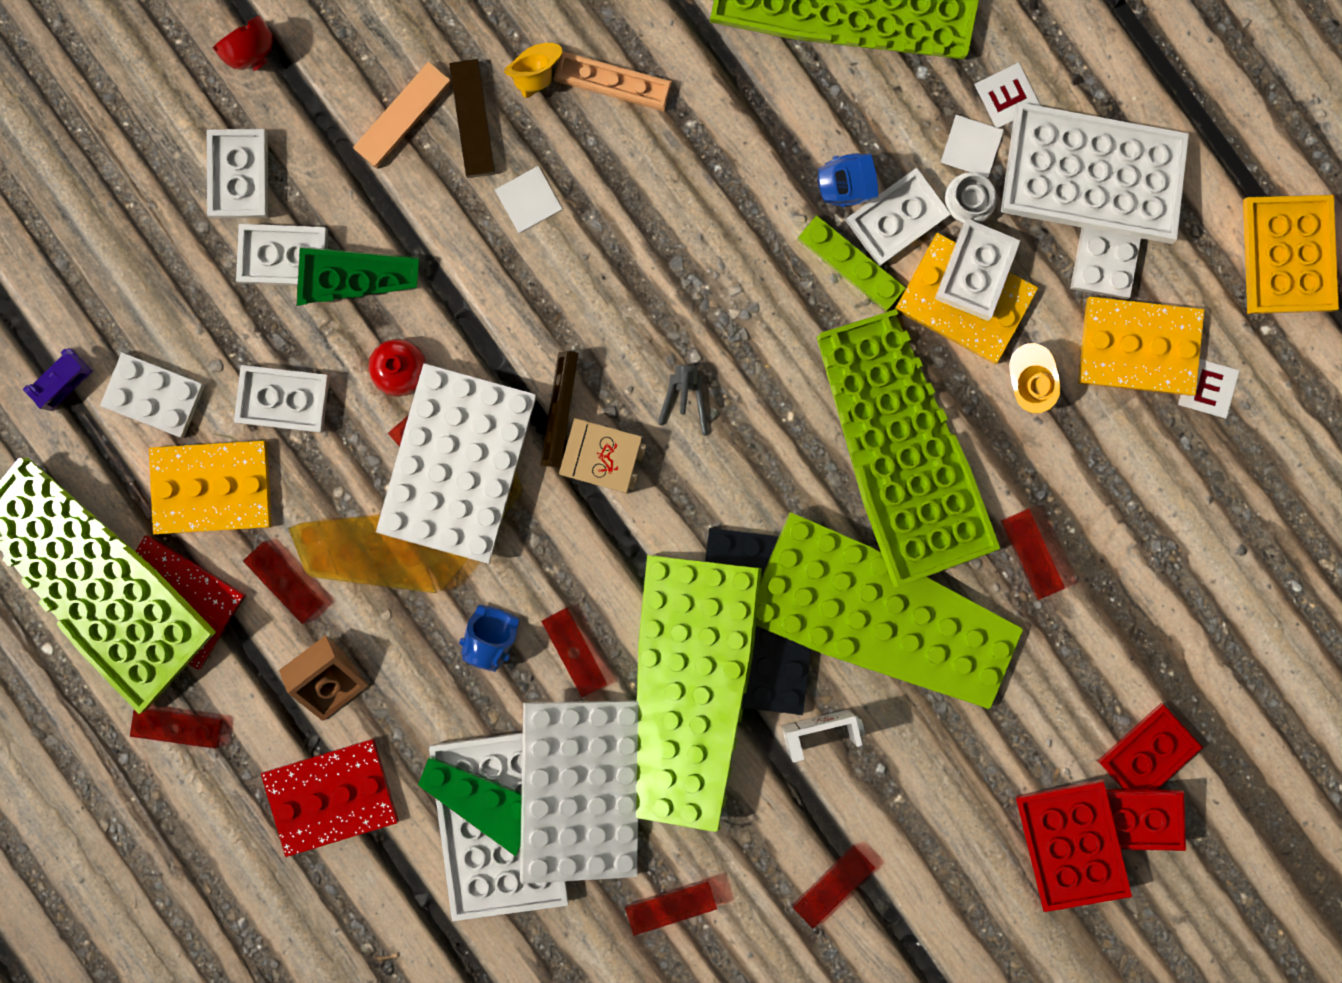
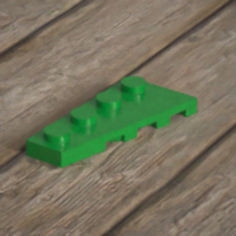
(344, 274)
(478, 800)

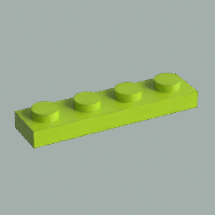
(851, 263)

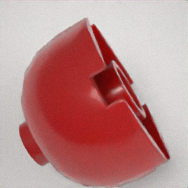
(246, 46)
(396, 367)

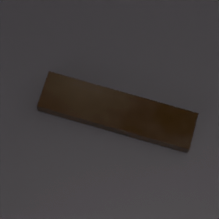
(472, 118)
(559, 409)

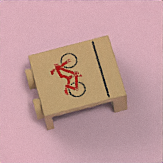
(602, 456)

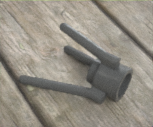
(685, 379)

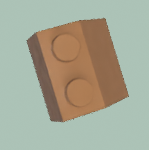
(322, 678)

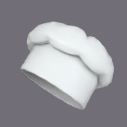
(970, 197)

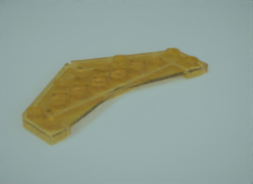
(357, 554)

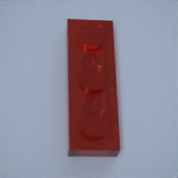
(1032, 554)
(833, 886)
(670, 907)

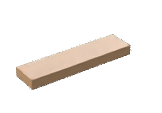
(612, 81)
(402, 115)

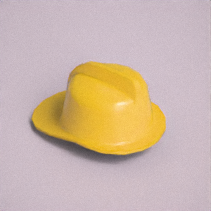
(533, 68)
(1034, 378)

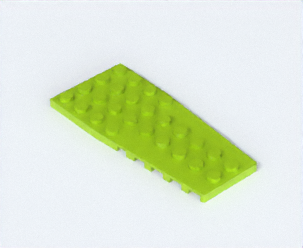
(903, 26)
(903, 452)
(97, 587)
(844, 605)
(691, 685)

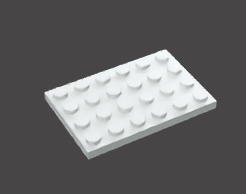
(1095, 173)
(456, 463)
(579, 791)
(479, 871)

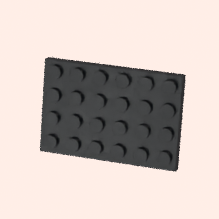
(778, 664)

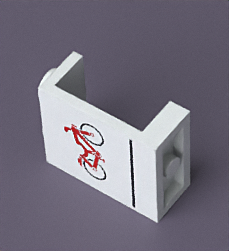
(794, 730)

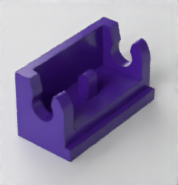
(58, 380)

